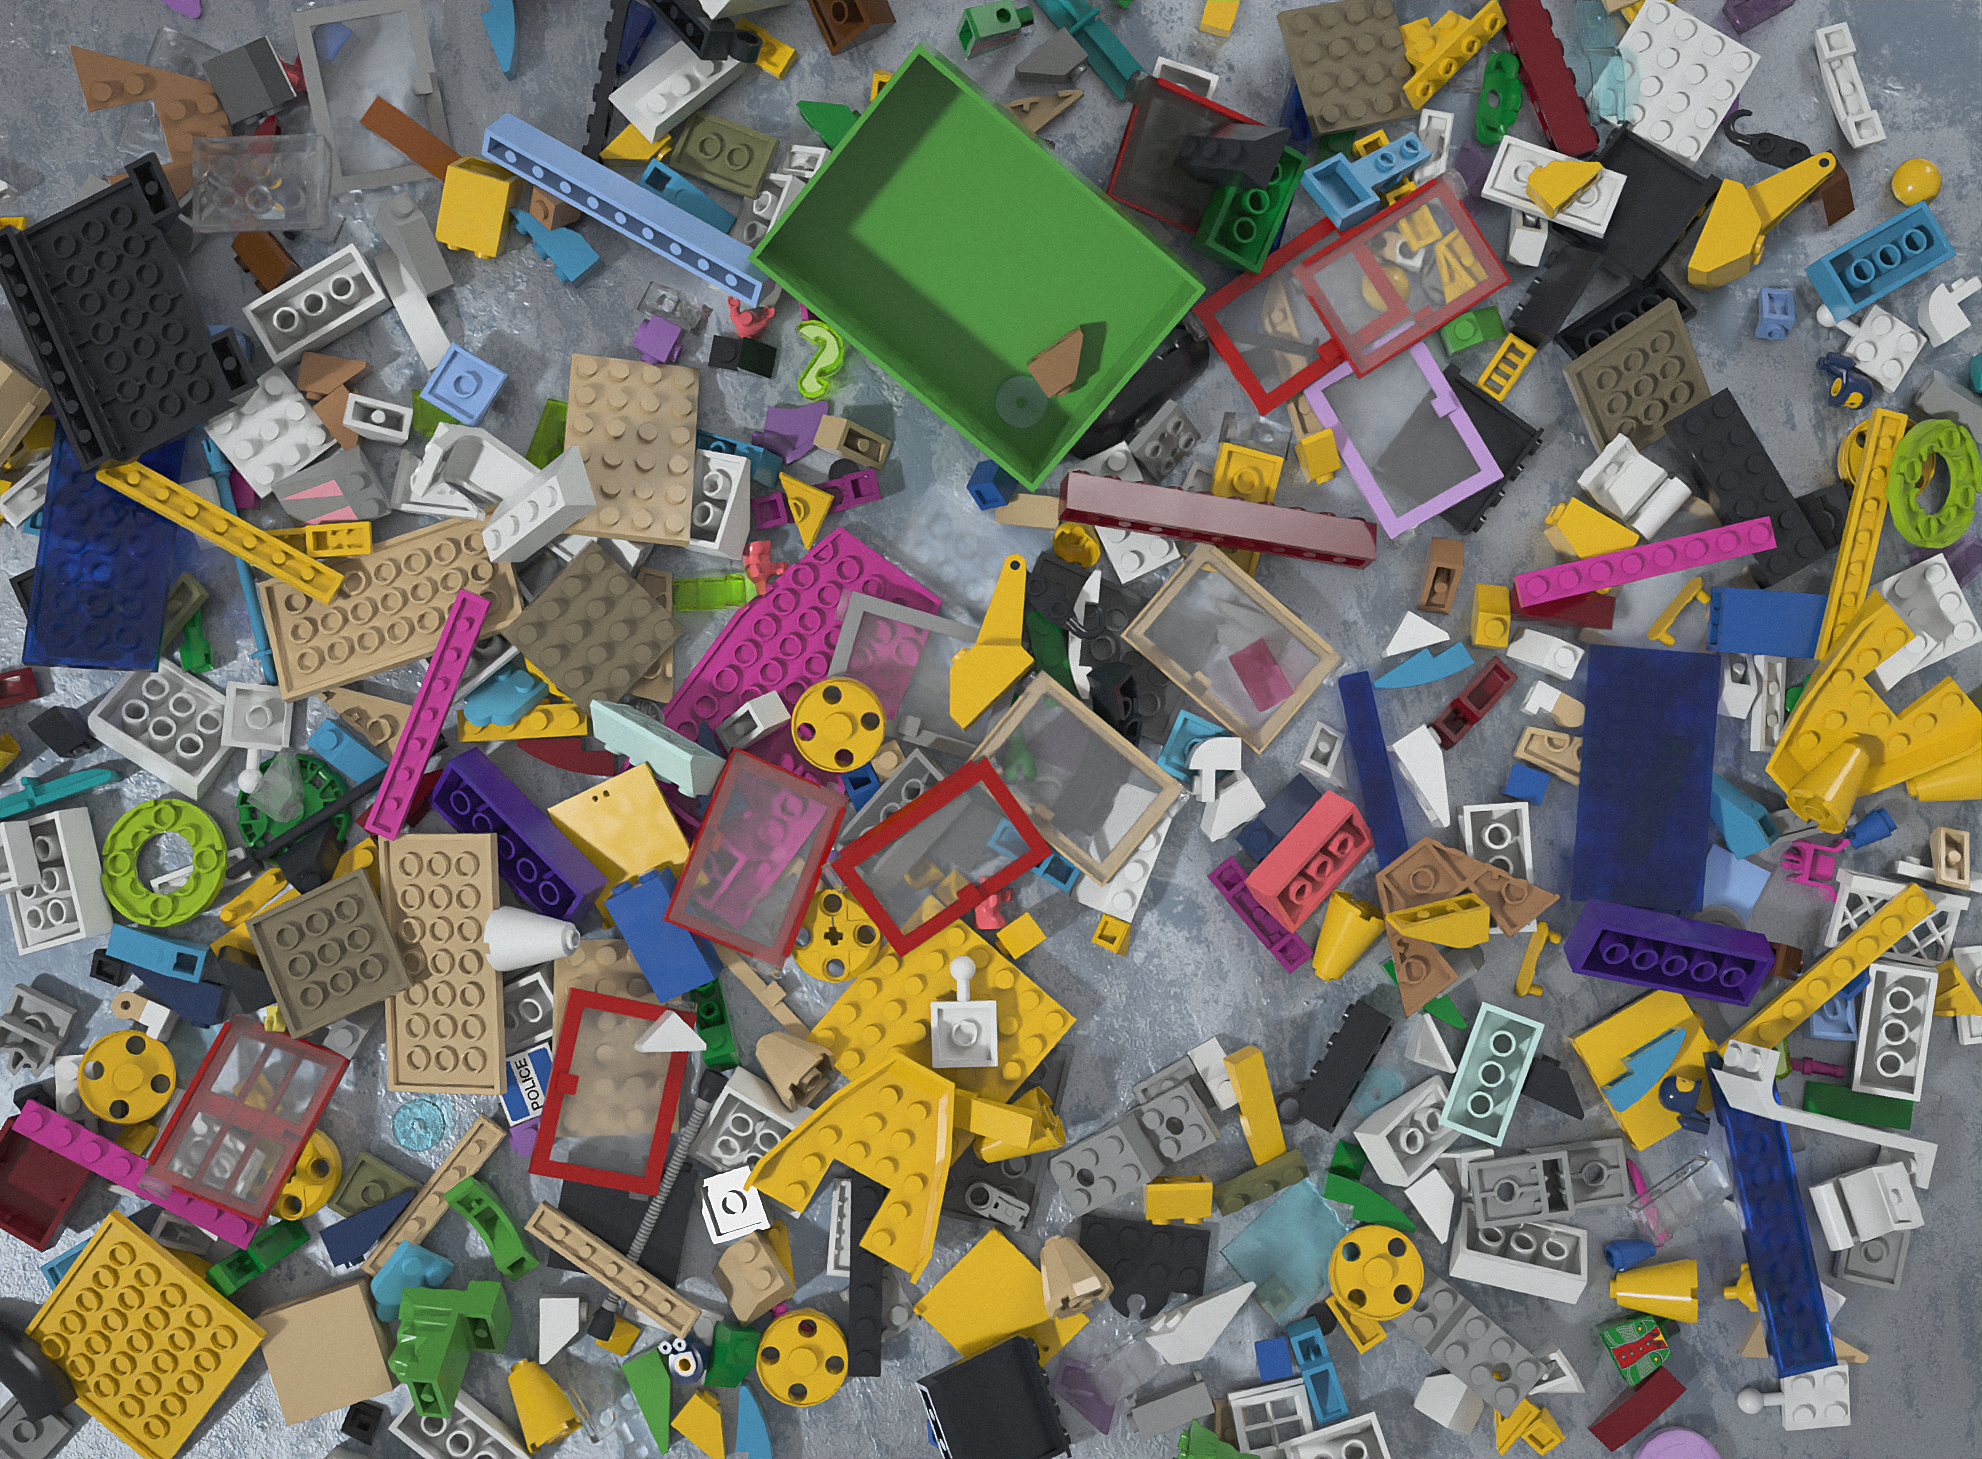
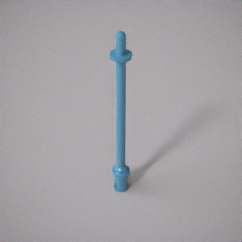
(220, 472)

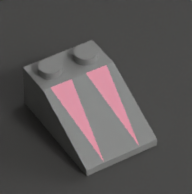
(334, 492)

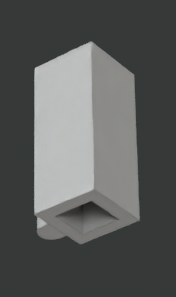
(1951, 401)
(1170, 1407)

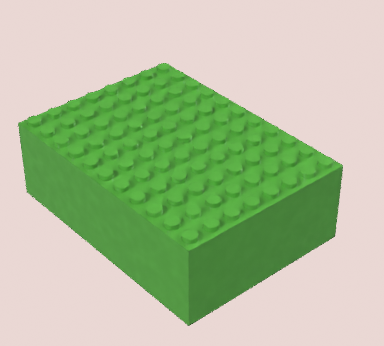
(966, 249)

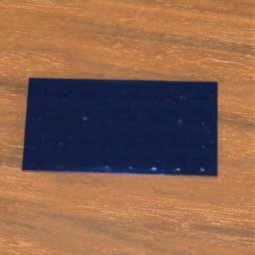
(100, 569)
(1645, 777)

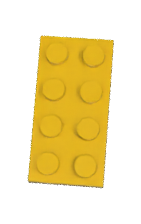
(1249, 476)

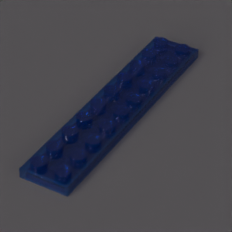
(1774, 1235)

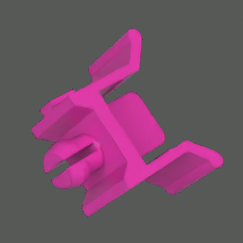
(1813, 865)

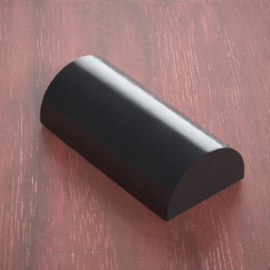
(1615, 315)

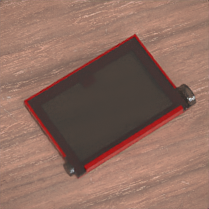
(1145, 167)

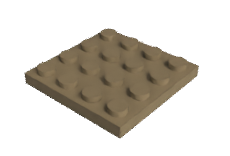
(1348, 64)
(1638, 379)
(593, 629)
(329, 953)

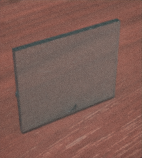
(1289, 1251)

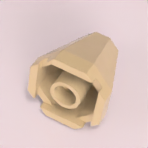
(795, 1067)
(1070, 1278)

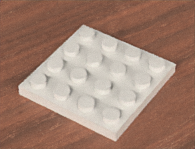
(1678, 79)

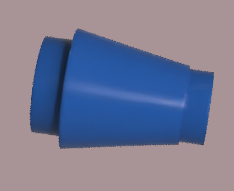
(1871, 828)
(1627, 1253)

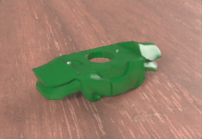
(1500, 76)

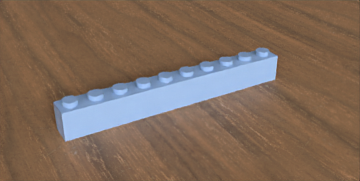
(626, 207)

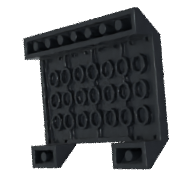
(120, 323)

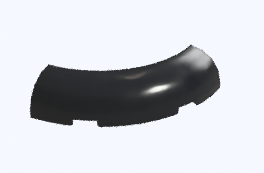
(1144, 394)
(1115, 698)
(31, 1376)

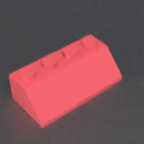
(1310, 860)

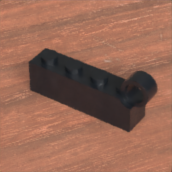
(707, 37)
(1342, 1069)

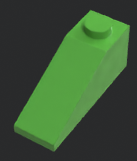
(653, 1389)

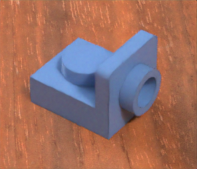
(1775, 313)

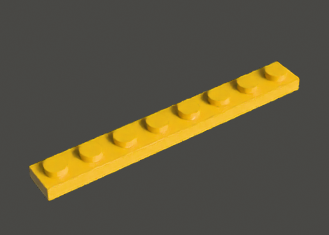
(1861, 527)
(224, 530)
(1834, 970)

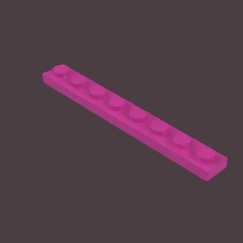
(1645, 561)
(428, 714)
(124, 1169)

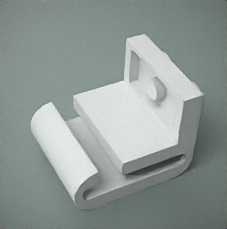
(1632, 489)
(1866, 1204)

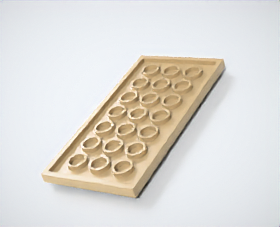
(386, 607)
(451, 1023)

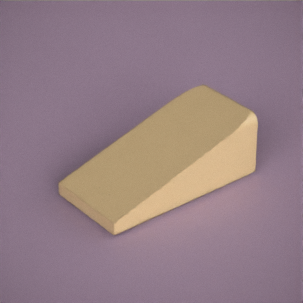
(1029, 512)
(1951, 857)

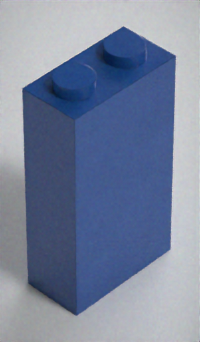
(1765, 622)
(668, 955)

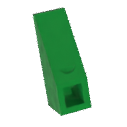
(716, 1027)

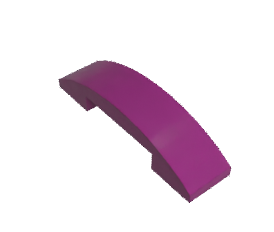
(849, 493)
(1284, 946)

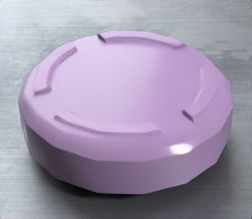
(1676, 1444)

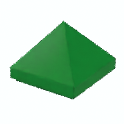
(1348, 1159)

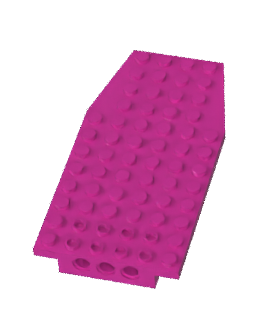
(784, 646)

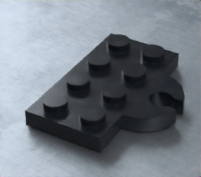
(1146, 1259)

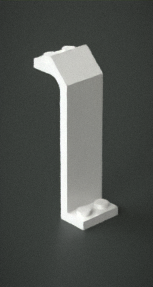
(493, 473)
(1748, 1085)

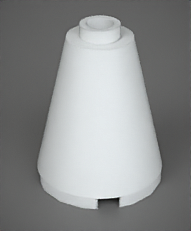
(527, 938)

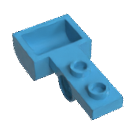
(1348, 188)

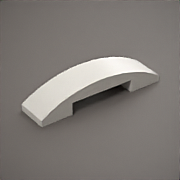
(1845, 88)
(413, 310)
(1089, 595)

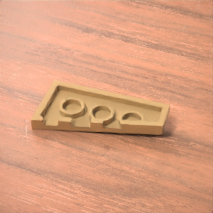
(658, 680)
(1551, 752)

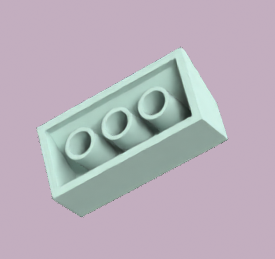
(666, 751)
(1491, 1074)

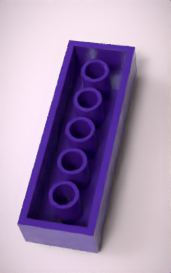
(531, 849)
(1668, 953)

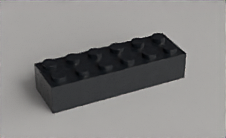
(1743, 484)

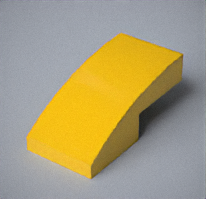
(775, 55)

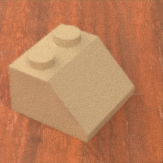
(752, 1278)

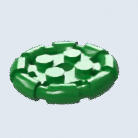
(314, 800)

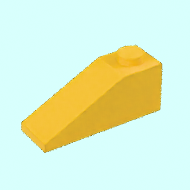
(1449, 922)

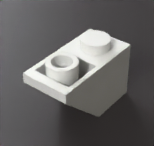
(1234, 803)

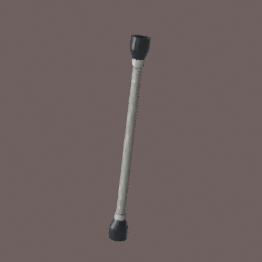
(709, 1089)

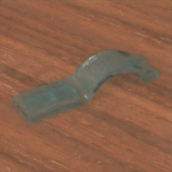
(1604, 58)

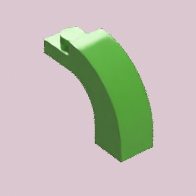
(496, 1226)

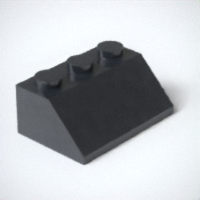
(1233, 154)
(1554, 295)

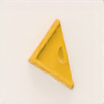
(808, 507)
(1509, 1429)

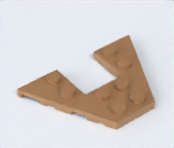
(183, 105)
(1436, 873)

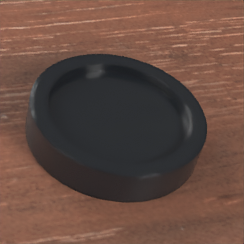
(842, 467)
(1324, 1316)

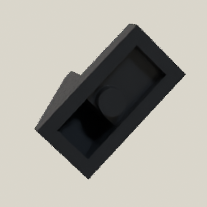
(742, 356)

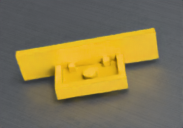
(1448, 48)

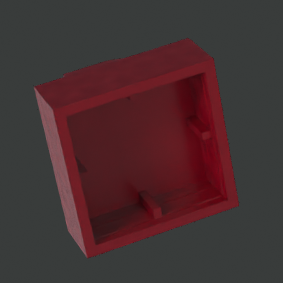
(38, 1189)

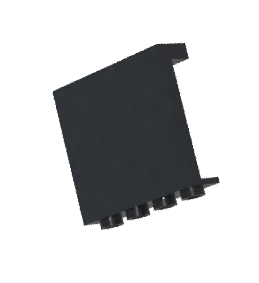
(1652, 213)
(1507, 440)
(617, 1219)
(995, 1405)

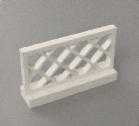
(1887, 888)

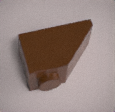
(1833, 197)
(1788, 961)

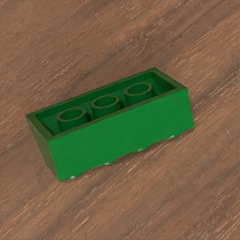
(1245, 220)

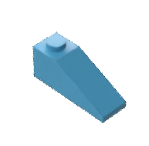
(346, 751)

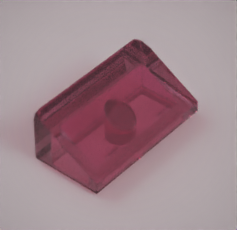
(1260, 675)

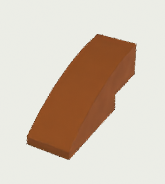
(409, 138)

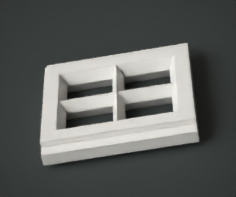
(1265, 1395)

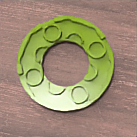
(1965, 468)
(122, 852)

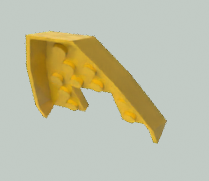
(1845, 709)
(891, 1129)

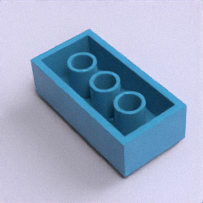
(1880, 261)

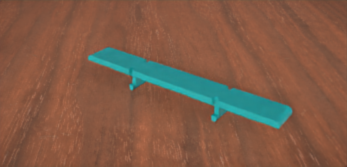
(1106, 53)
(54, 792)

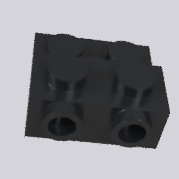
(1827, 513)

